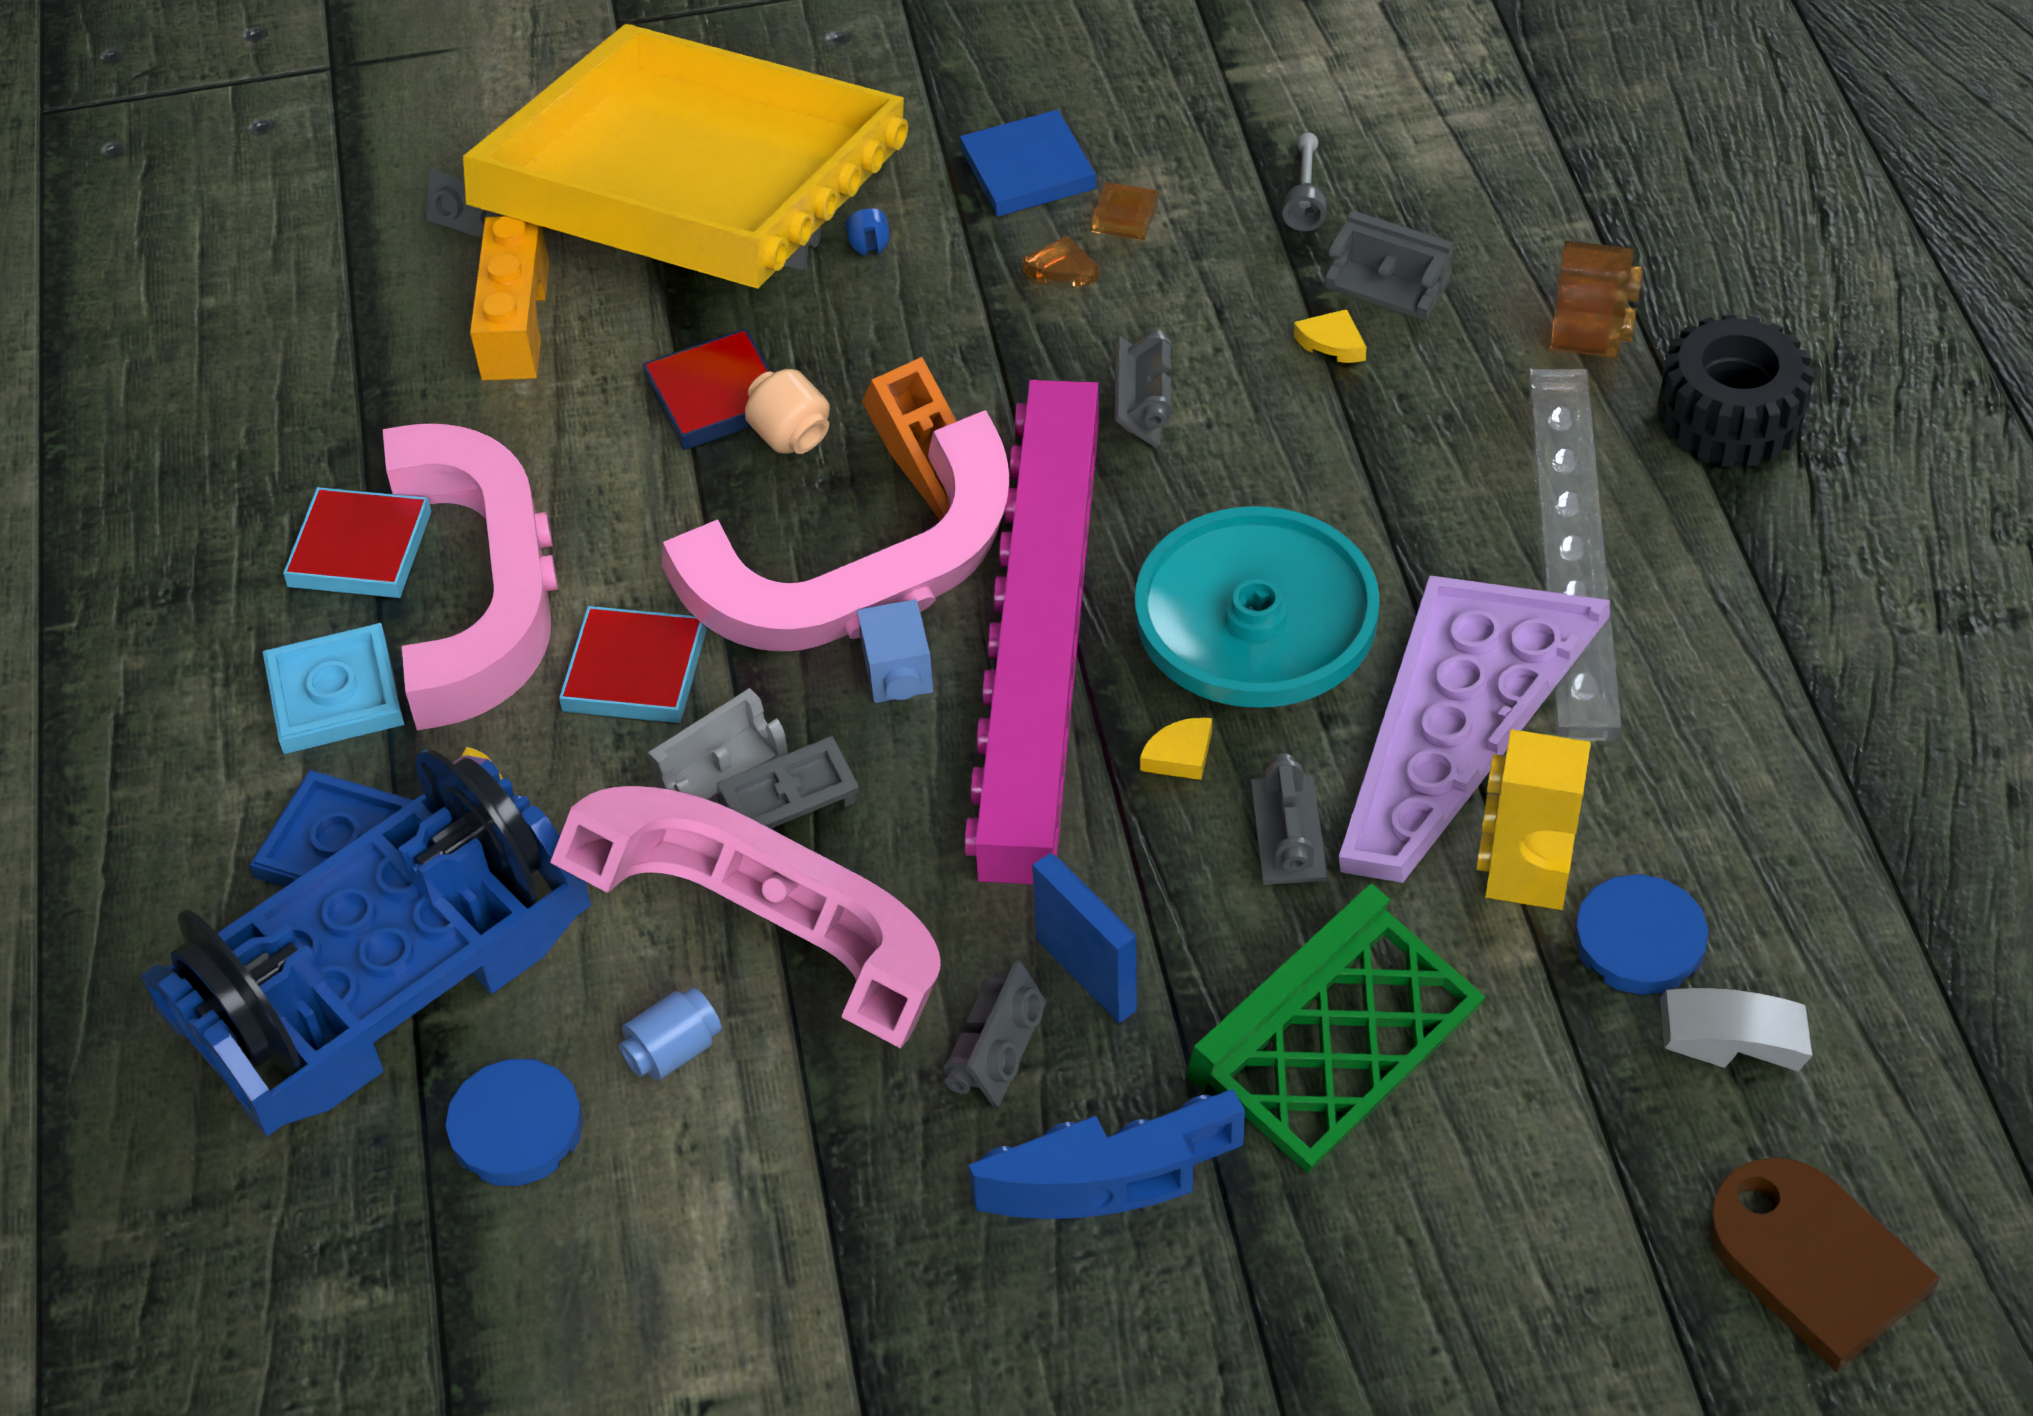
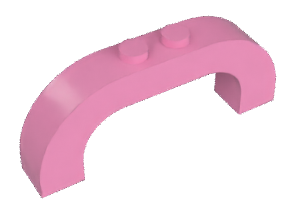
(823, 609)
(501, 651)
(696, 839)

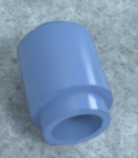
(669, 1034)

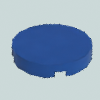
(1641, 934)
(514, 1122)

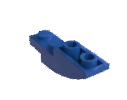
(1087, 1174)

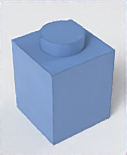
(895, 651)

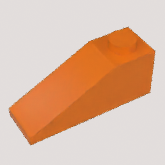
(906, 412)

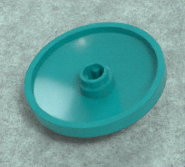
(1256, 606)

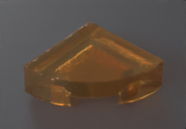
(1061, 262)

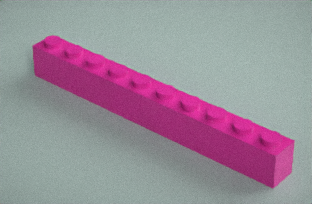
(1038, 633)

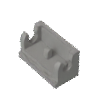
(717, 748)

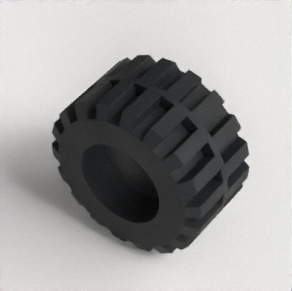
(1735, 390)

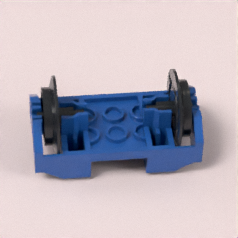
(369, 941)

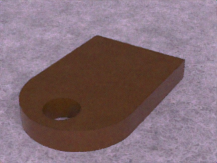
(1816, 1257)

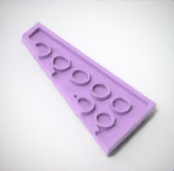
(1468, 676)

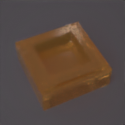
(1125, 211)

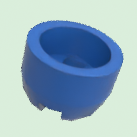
(867, 220)

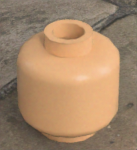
(787, 411)

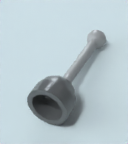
(1305, 194)

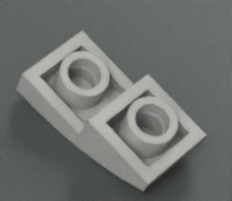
(1722, 1022)

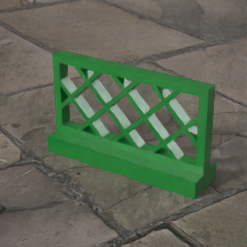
(1285, 1000)

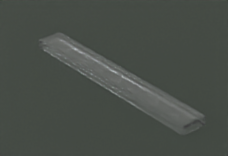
(1573, 544)

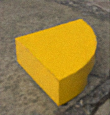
(1332, 335)
(1178, 749)

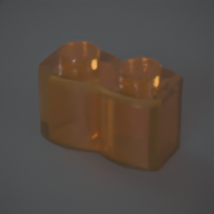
(1593, 299)

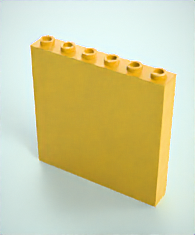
(686, 154)

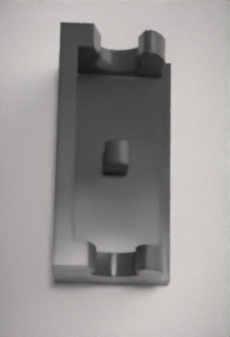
(1389, 265)
(791, 785)

